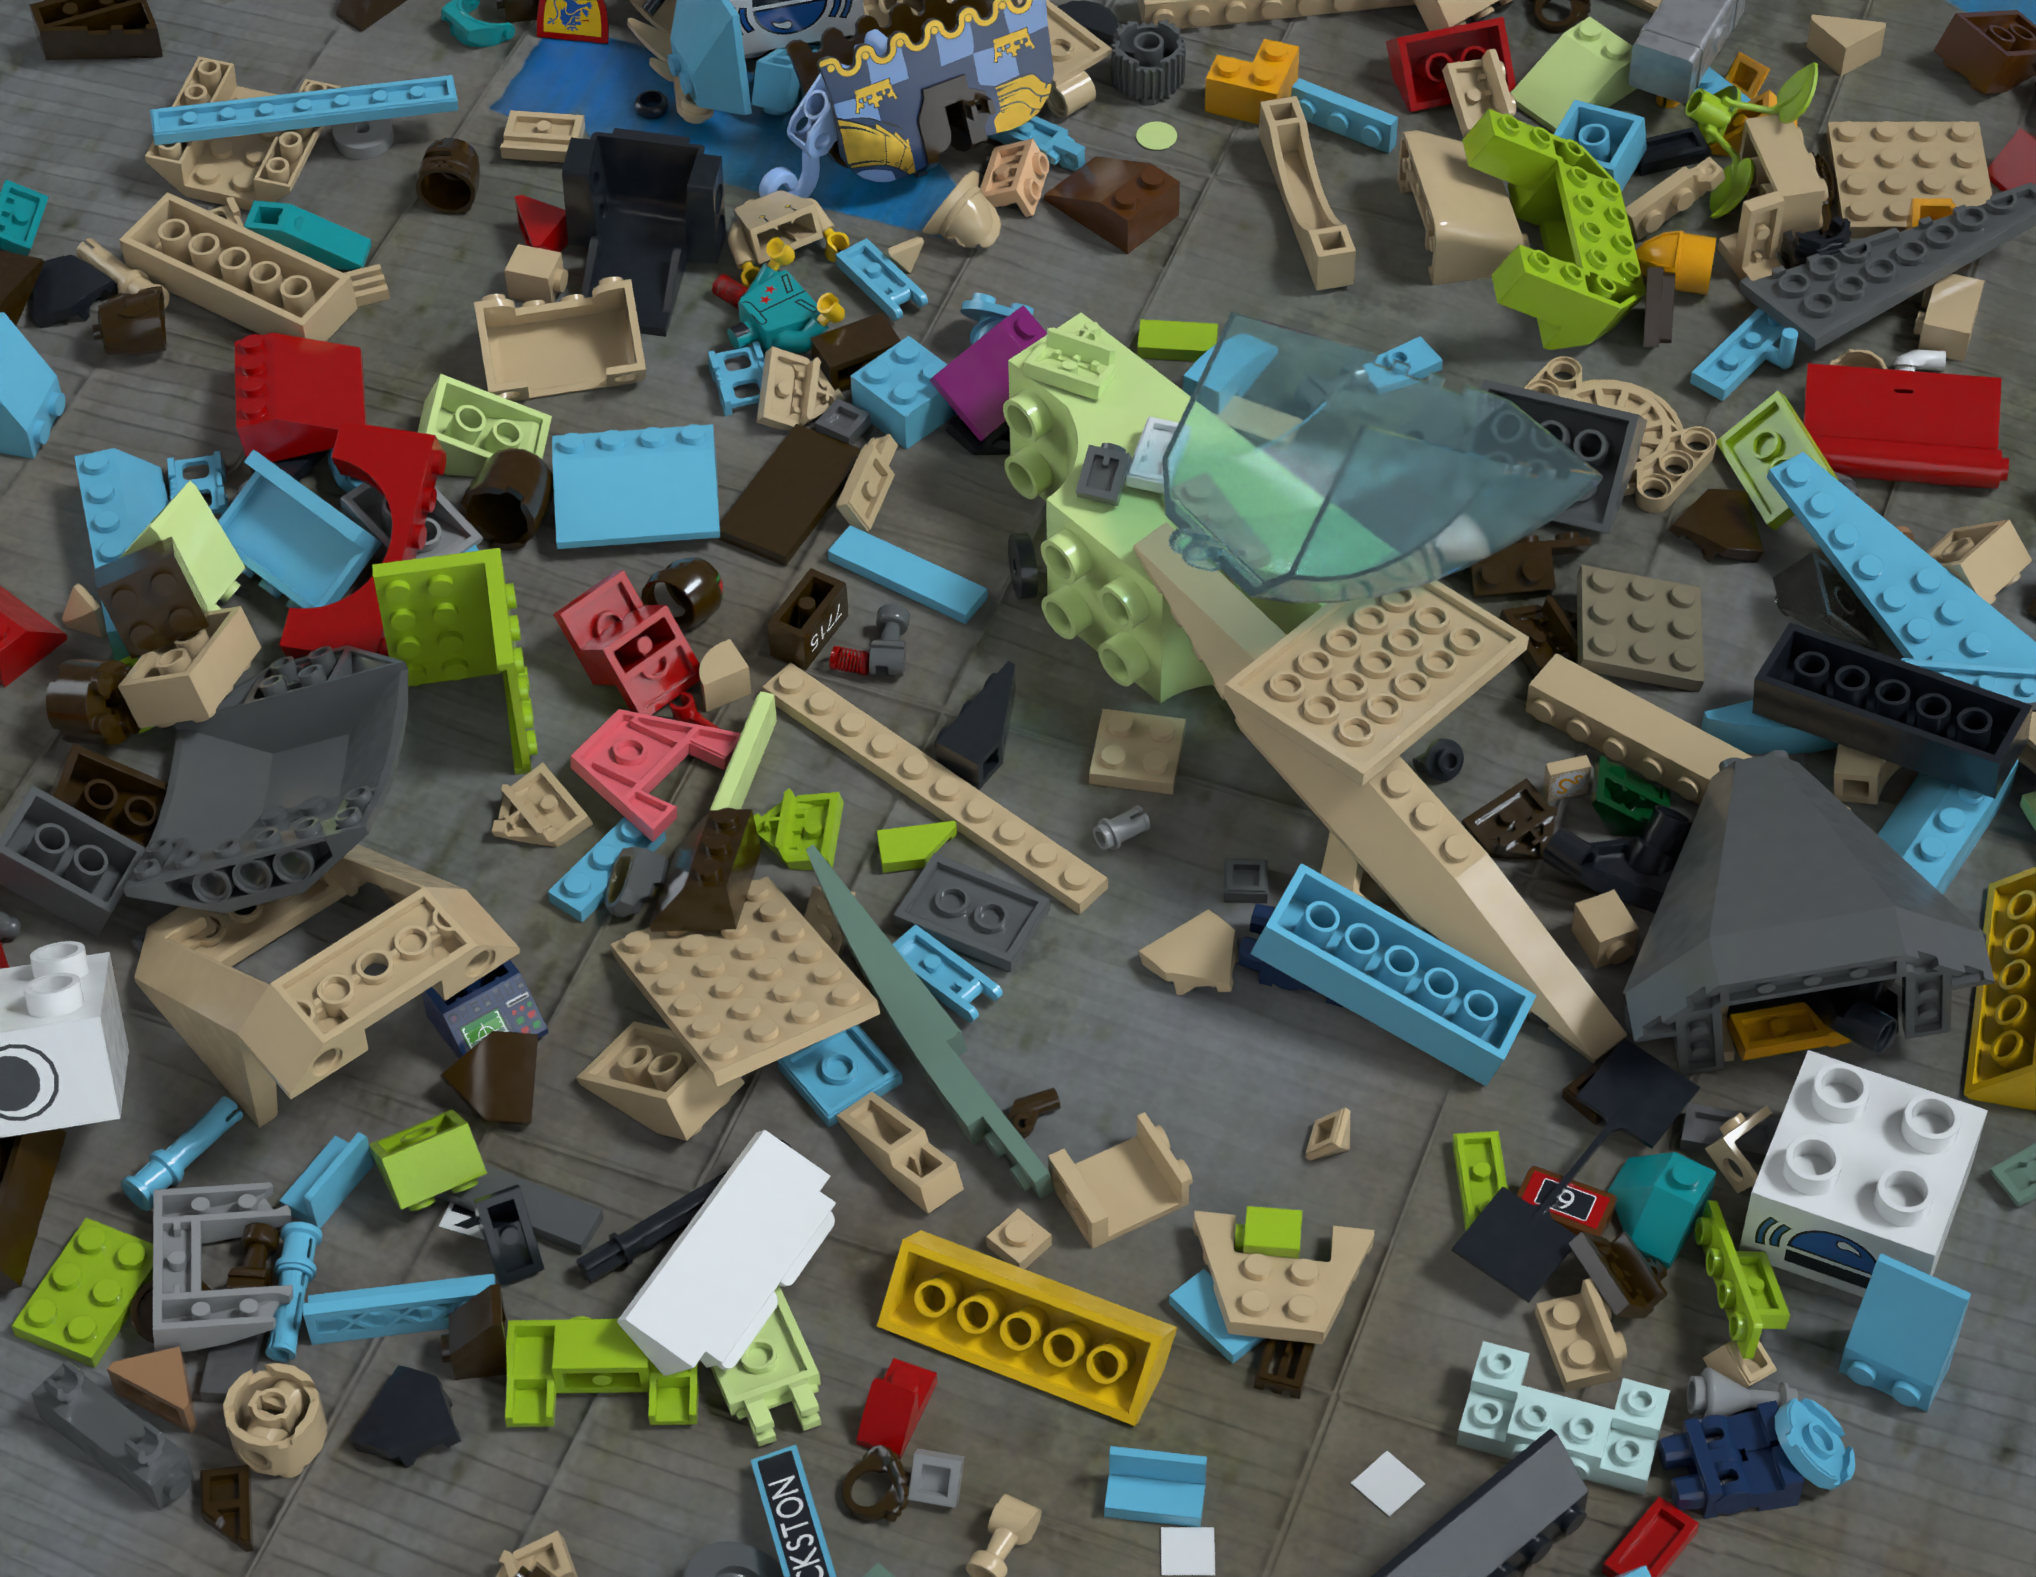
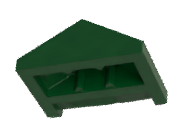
(1624, 798)

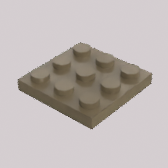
(1640, 628)

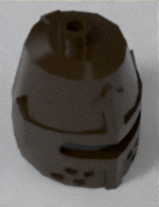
(449, 176)
(132, 323)

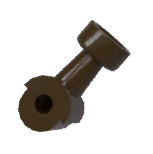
(259, 1242)

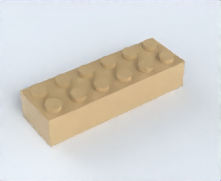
(237, 272)

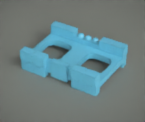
(727, 380)
(211, 484)

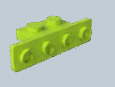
(1743, 1282)

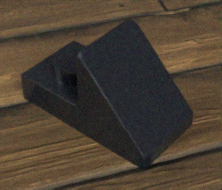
(508, 1234)

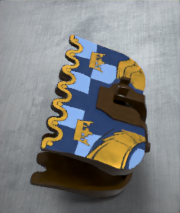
(941, 83)

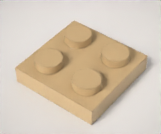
(1137, 751)

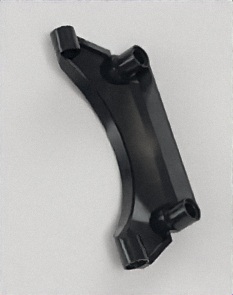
(1640, 876)

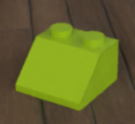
(428, 1160)

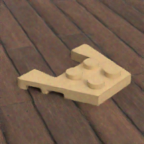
(1279, 1294)

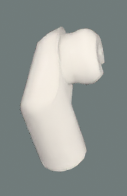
(1921, 360)

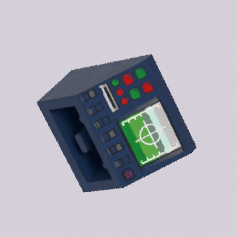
(490, 1004)

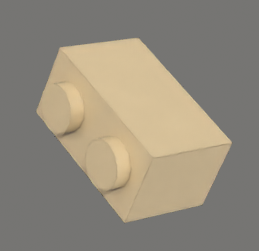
(1949, 315)

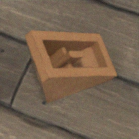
(157, 1384)

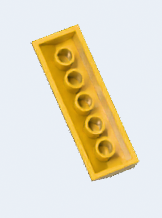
(2004, 1014)
(1026, 1326)

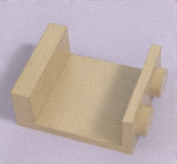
(1122, 1184)

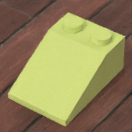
(1582, 66)
(478, 424)

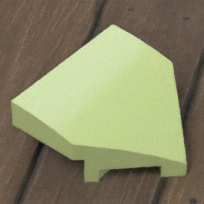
(1073, 361)

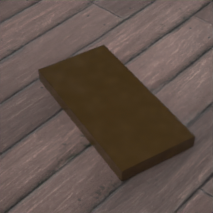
(789, 495)

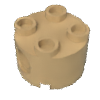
(275, 1420)

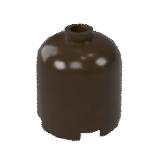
(508, 498)

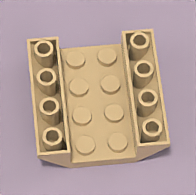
(235, 166)

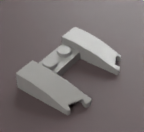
(180, 1226)

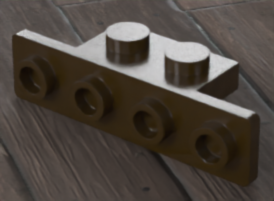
(1523, 566)

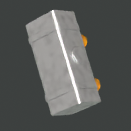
(1681, 46)

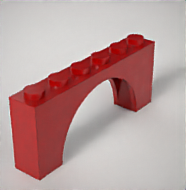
(405, 472)

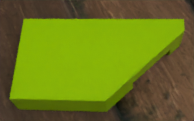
(912, 845)

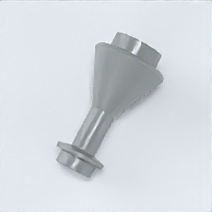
(1719, 1395)

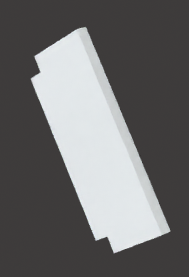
(724, 1267)

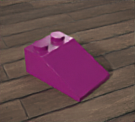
(979, 377)

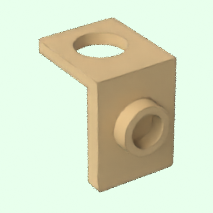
(1726, 1148)

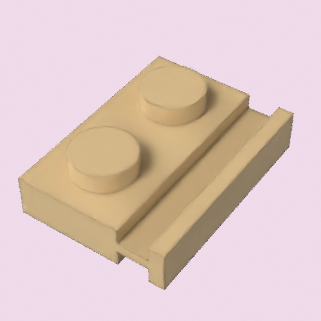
(540, 135)

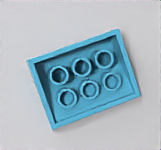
(635, 486)

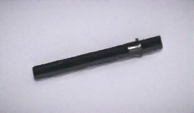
(645, 1234)

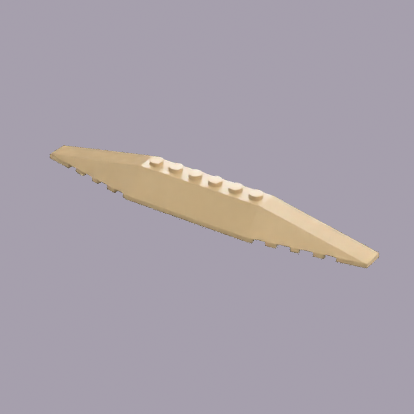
(1391, 822)

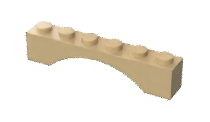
(1320, 234)

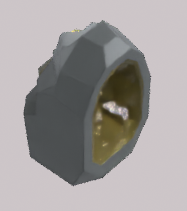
(634, 880)

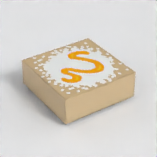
(1566, 778)

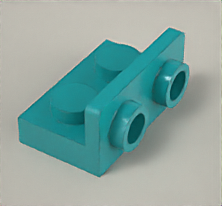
(19, 217)

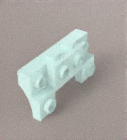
(1602, 1442)

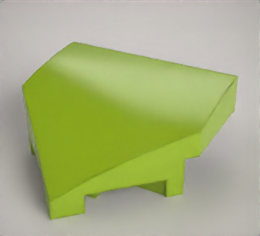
(799, 824)

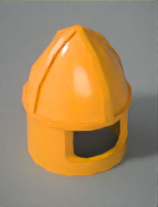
(1683, 254)

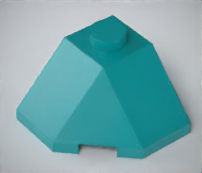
(1661, 1201)

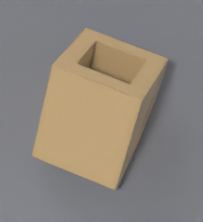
(723, 676)

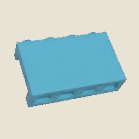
(294, 538)

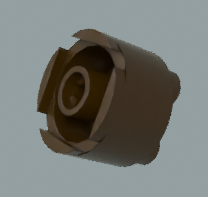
(89, 704)

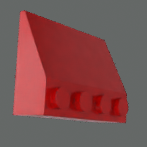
(295, 393)

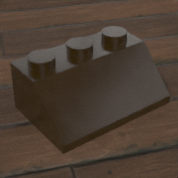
(710, 874)

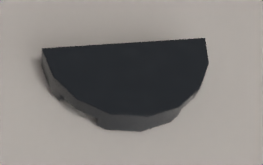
(1094, 18)

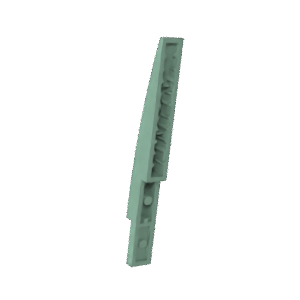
(927, 1033)

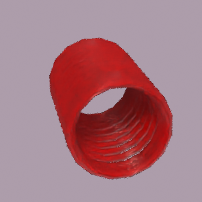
(737, 295)
(837, 653)

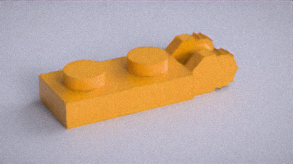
(1780, 1031)

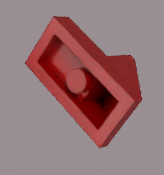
(895, 1406)

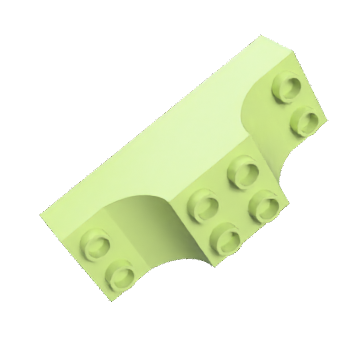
(1089, 555)

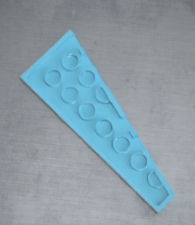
(1903, 587)

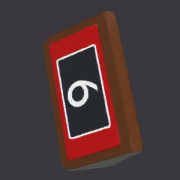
(1578, 1207)

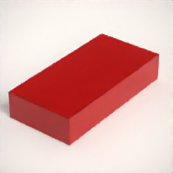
(1653, 1541)

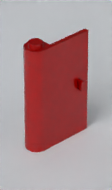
(1906, 425)

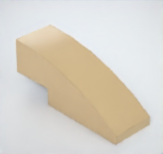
(902, 1152)

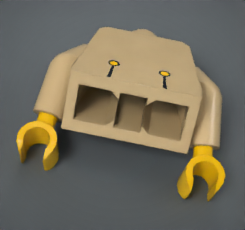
(784, 216)

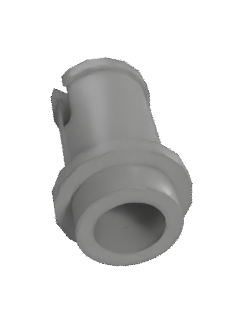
(1112, 832)

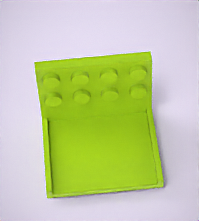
(456, 623)

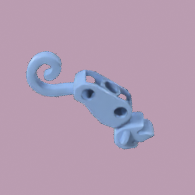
(816, 137)

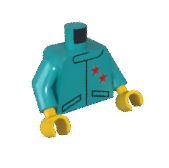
(780, 310)

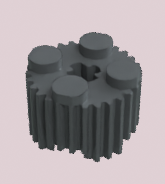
(1148, 60)

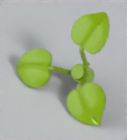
(1715, 113)

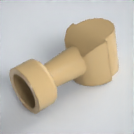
(1010, 1524)

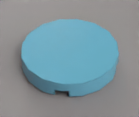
(1814, 1443)

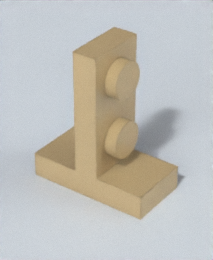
(1754, 247)

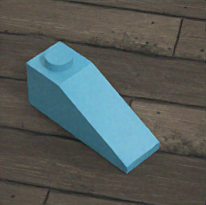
(777, 83)

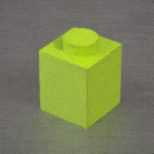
(1270, 1232)

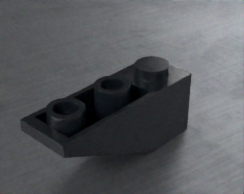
(978, 737)

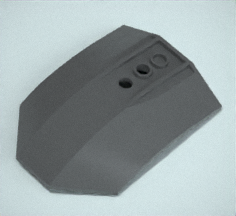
(277, 782)

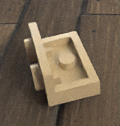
(1478, 87)

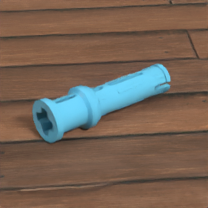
(168, 1165)
(293, 1269)

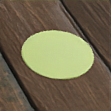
(1156, 135)

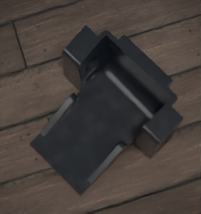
(643, 213)

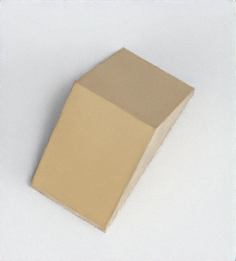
(1845, 41)

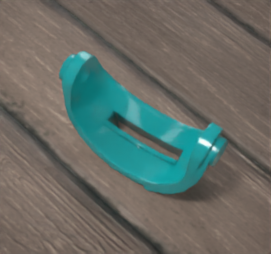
(473, 31)

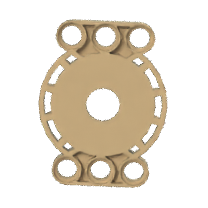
(1663, 438)

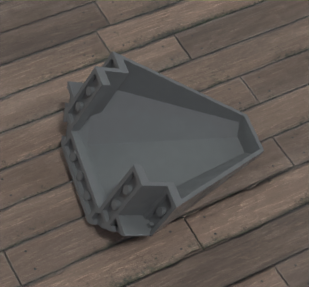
(1789, 900)

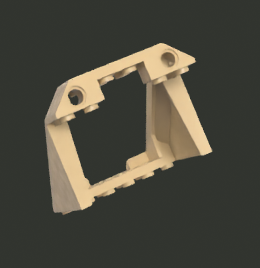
(319, 1010)

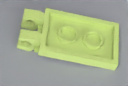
(772, 1373)

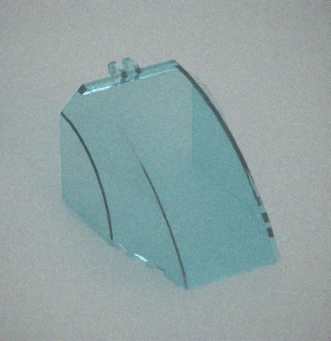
(1347, 475)

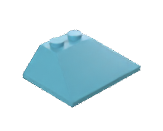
(710, 55)

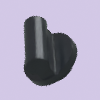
(1441, 760)

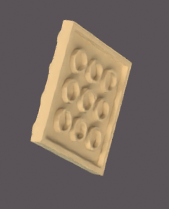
(1888, 163)

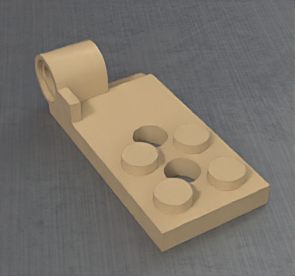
(1072, 53)

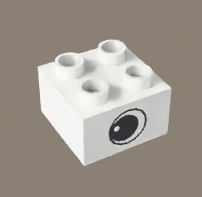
(60, 1041)

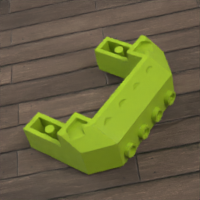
(1590, 258)

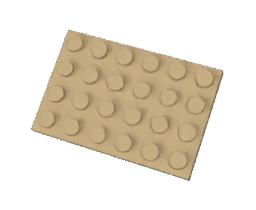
(1375, 674)
(749, 989)

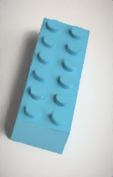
(1394, 975)

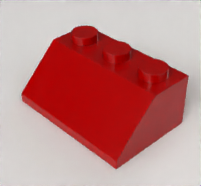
(1421, 57)
(23, 637)

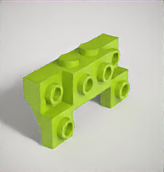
(587, 1358)

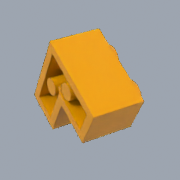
(1239, 86)

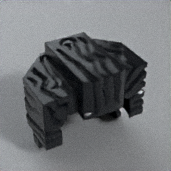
(1795, 250)

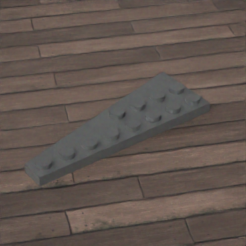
(1882, 270)

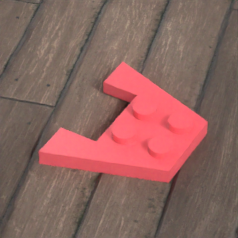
(636, 753)

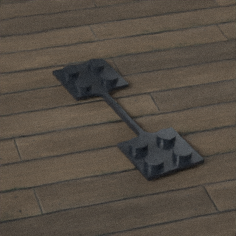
(1521, 1241)

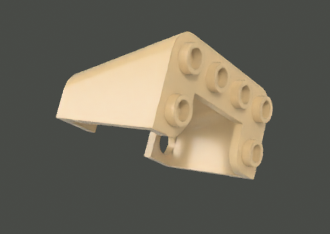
(562, 343)

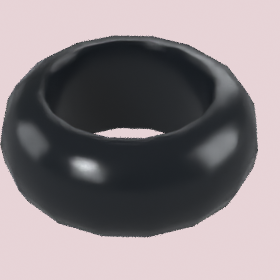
(651, 112)

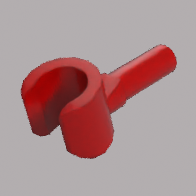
(688, 712)

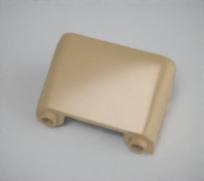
(1462, 209)

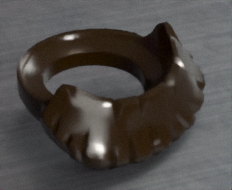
(1579, 12)
(878, 1460)

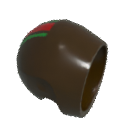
(692, 585)

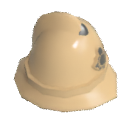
(966, 216)

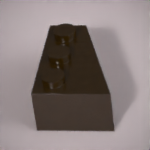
(95, 29)

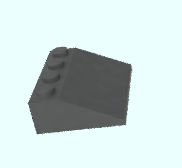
(1598, 435)

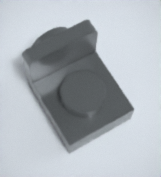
(1104, 473)

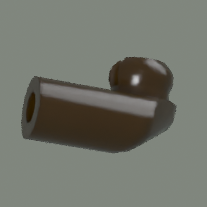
(1027, 1109)

